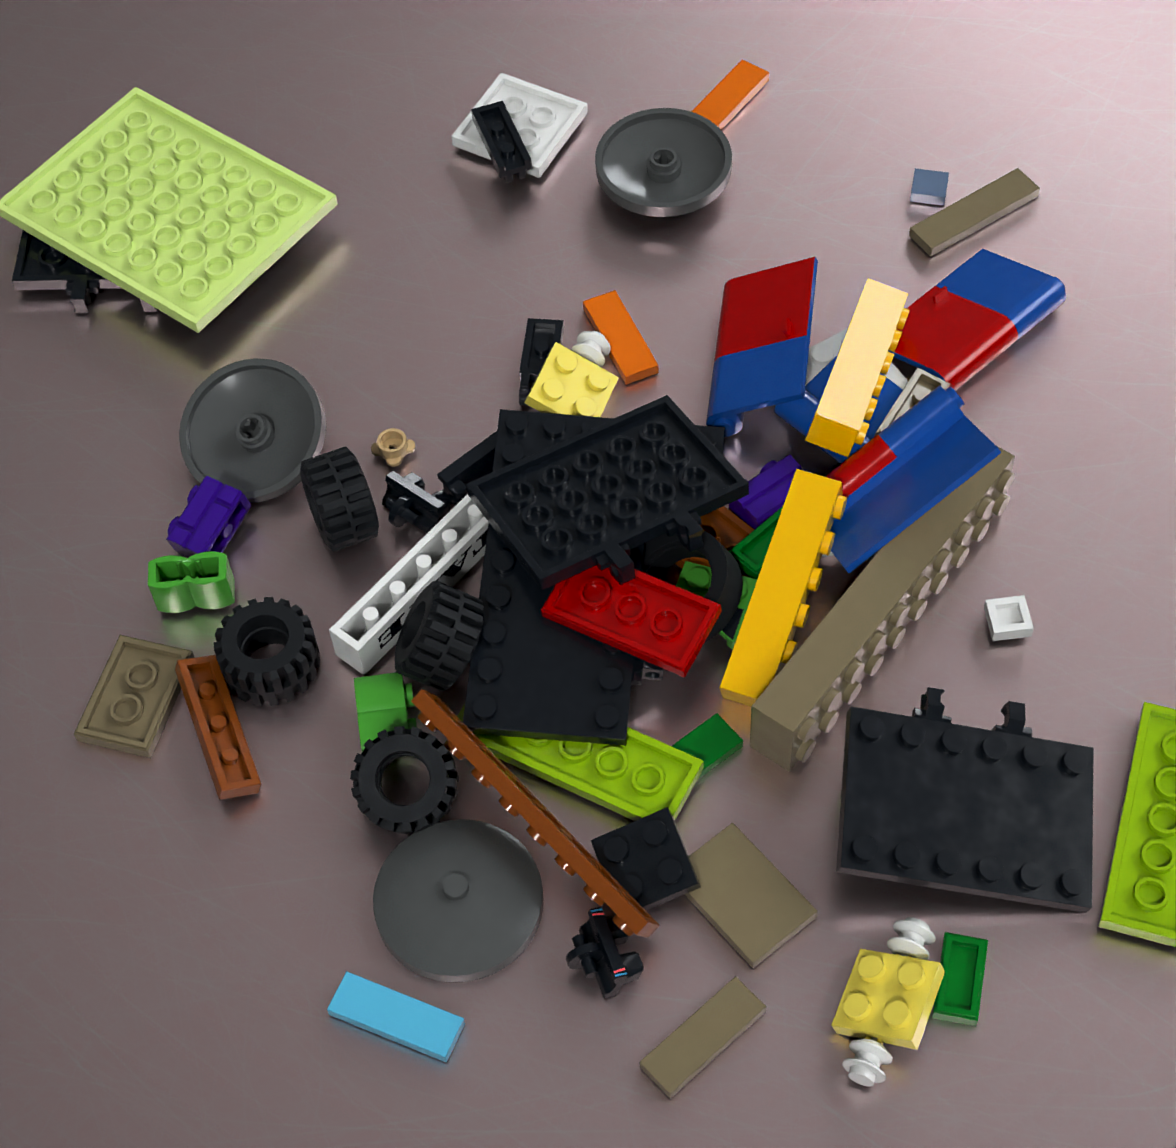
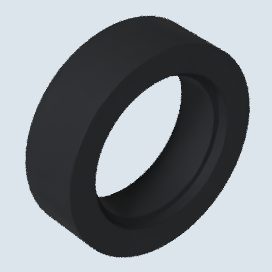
(726, 574)

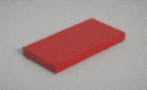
(637, 617)

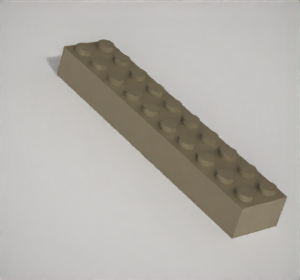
(873, 617)

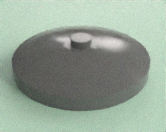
(663, 162)
(252, 427)
(458, 900)

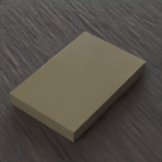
(133, 697)
(747, 896)

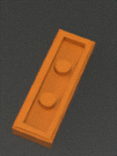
(732, 93)
(627, 345)

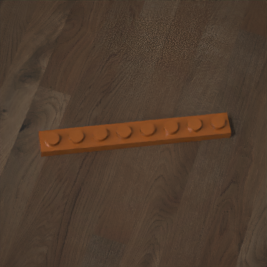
(543, 825)

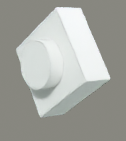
(1008, 618)

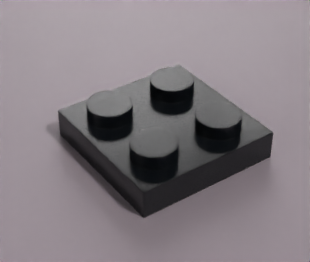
(648, 859)

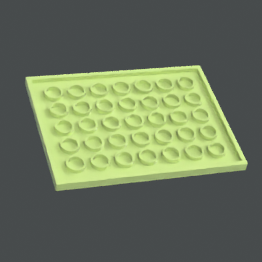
(167, 208)

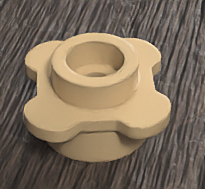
(389, 439)

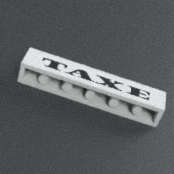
(441, 555)

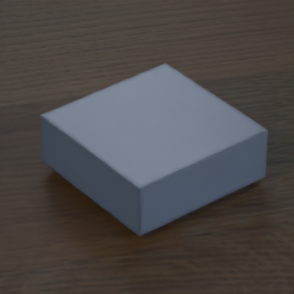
(929, 187)

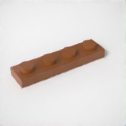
(217, 727)

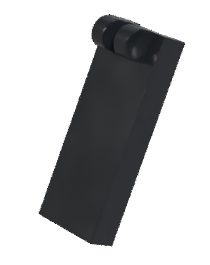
(502, 140)
(468, 468)

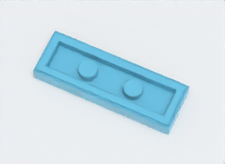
(396, 1016)

